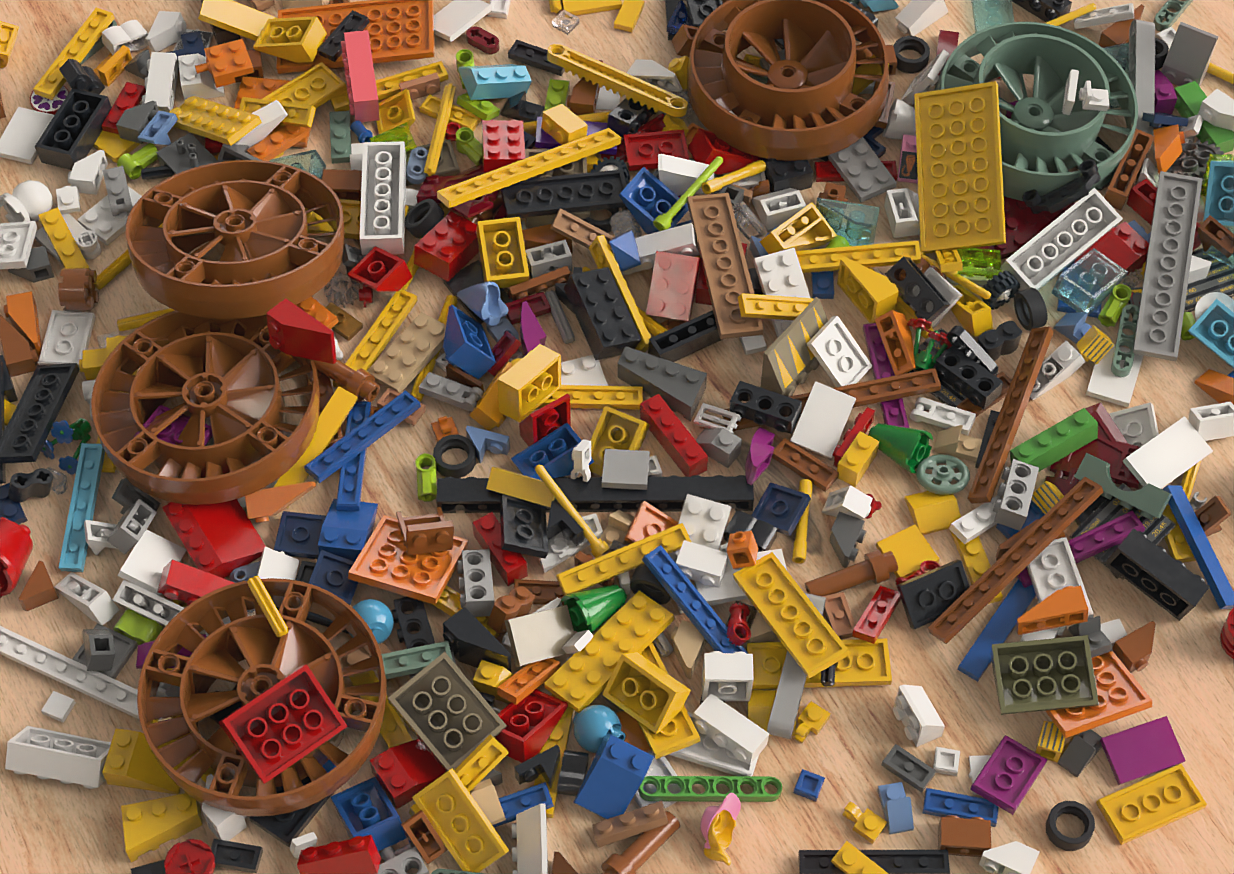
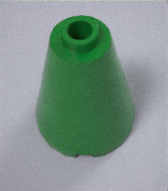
(902, 444)
(594, 606)

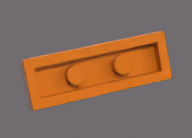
(278, 142)
(527, 680)

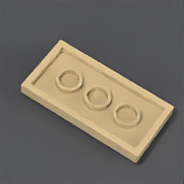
(409, 353)

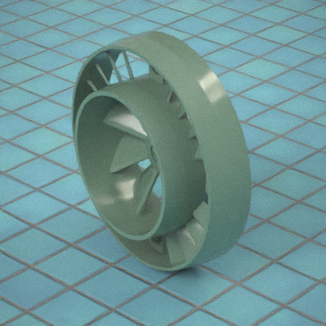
(1038, 138)

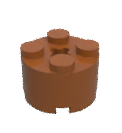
(78, 289)

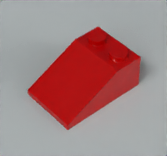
(707, 147)
(1123, 247)
(299, 333)
(545, 420)
(529, 724)
(405, 771)

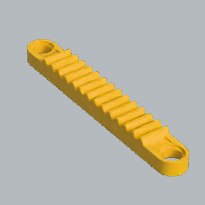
(617, 81)

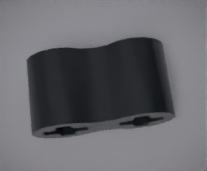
(30, 485)
(572, 772)

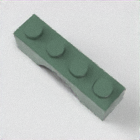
(1148, 499)

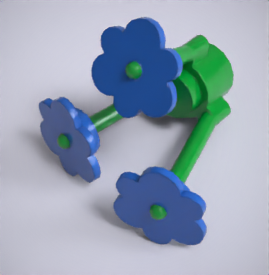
(67, 433)

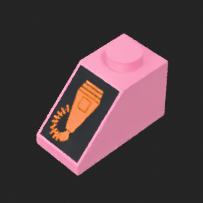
(908, 160)

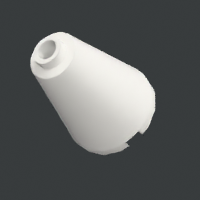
(900, 121)

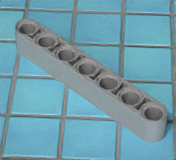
(1142, 68)
(790, 689)

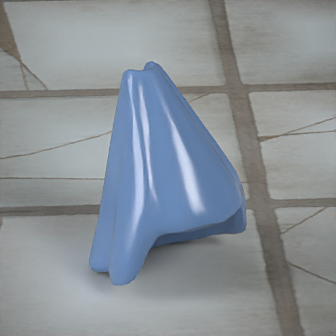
(484, 302)

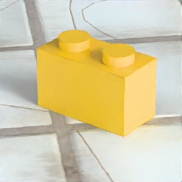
(563, 124)
(857, 459)

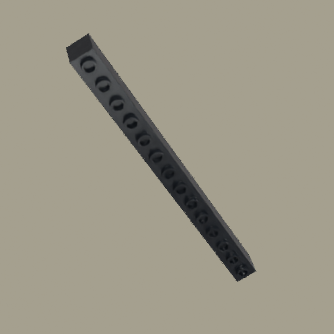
(663, 493)

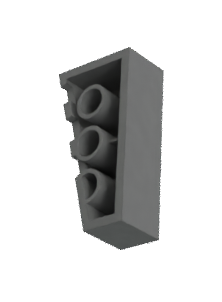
(675, 383)

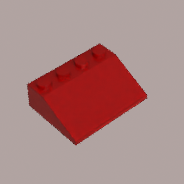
(216, 535)
(283, 724)

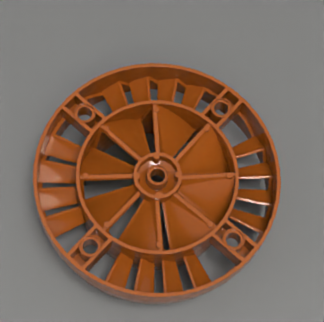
(803, 93)
(238, 207)
(219, 379)
(255, 641)

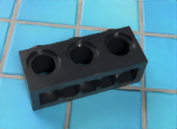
(1045, 9)
(628, 117)
(927, 293)
(968, 377)
(760, 398)
(409, 622)

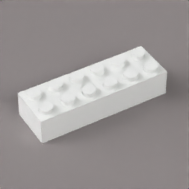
(383, 197)
(1062, 241)

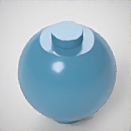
(377, 617)
(594, 724)

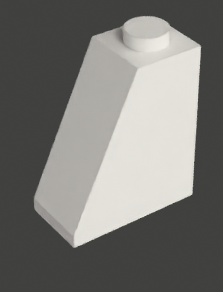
(920, 15)
(680, 173)

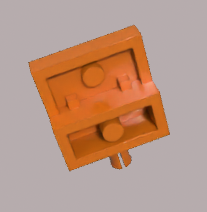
(226, 62)

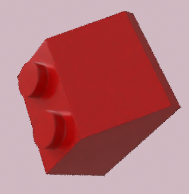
(381, 271)

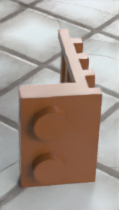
(426, 533)

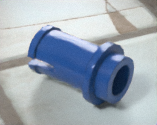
(361, 132)

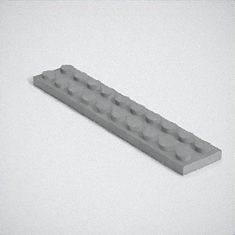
(857, 164)
(1167, 266)

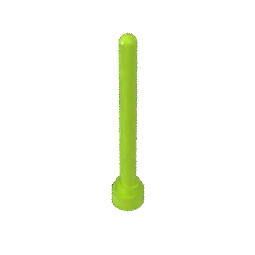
(664, 221)

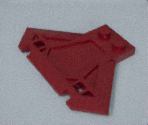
(468, 209)
(1109, 447)

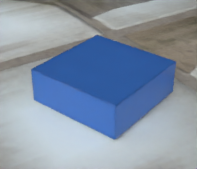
(809, 785)

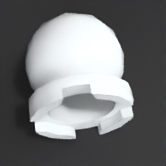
(27, 201)

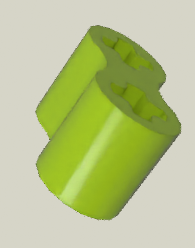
(137, 627)

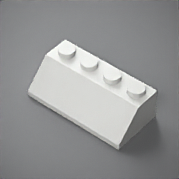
(57, 756)
(531, 841)

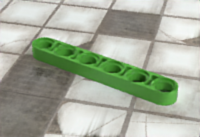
(710, 783)

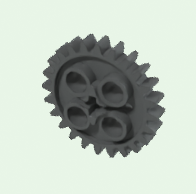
(1194, 159)

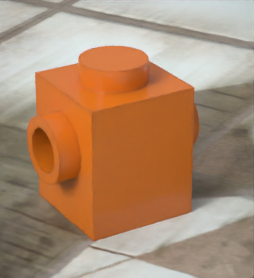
(742, 549)

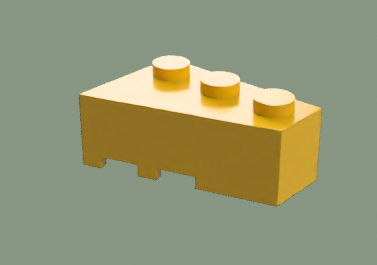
(801, 231)
(158, 821)

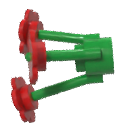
(923, 359)

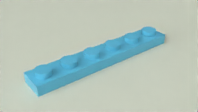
(81, 507)

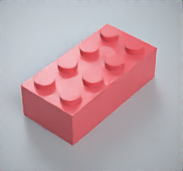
(360, 76)

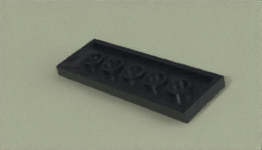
(568, 192)
(36, 412)

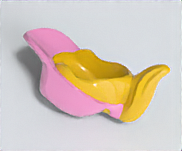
(718, 826)

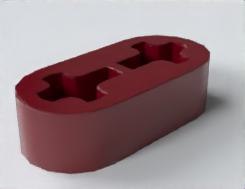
(483, 39)

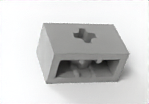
(548, 258)
(131, 526)

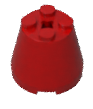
(14, 553)

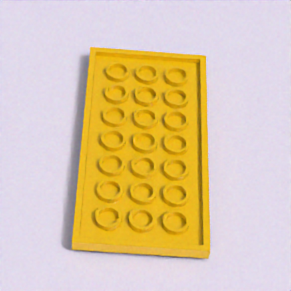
(959, 168)

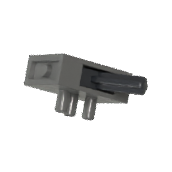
(179, 157)

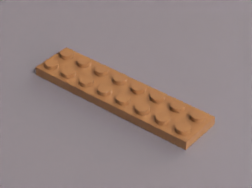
(723, 263)

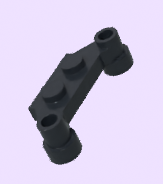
(1065, 194)

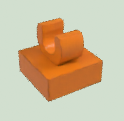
(444, 427)

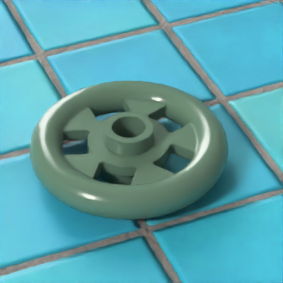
(943, 474)

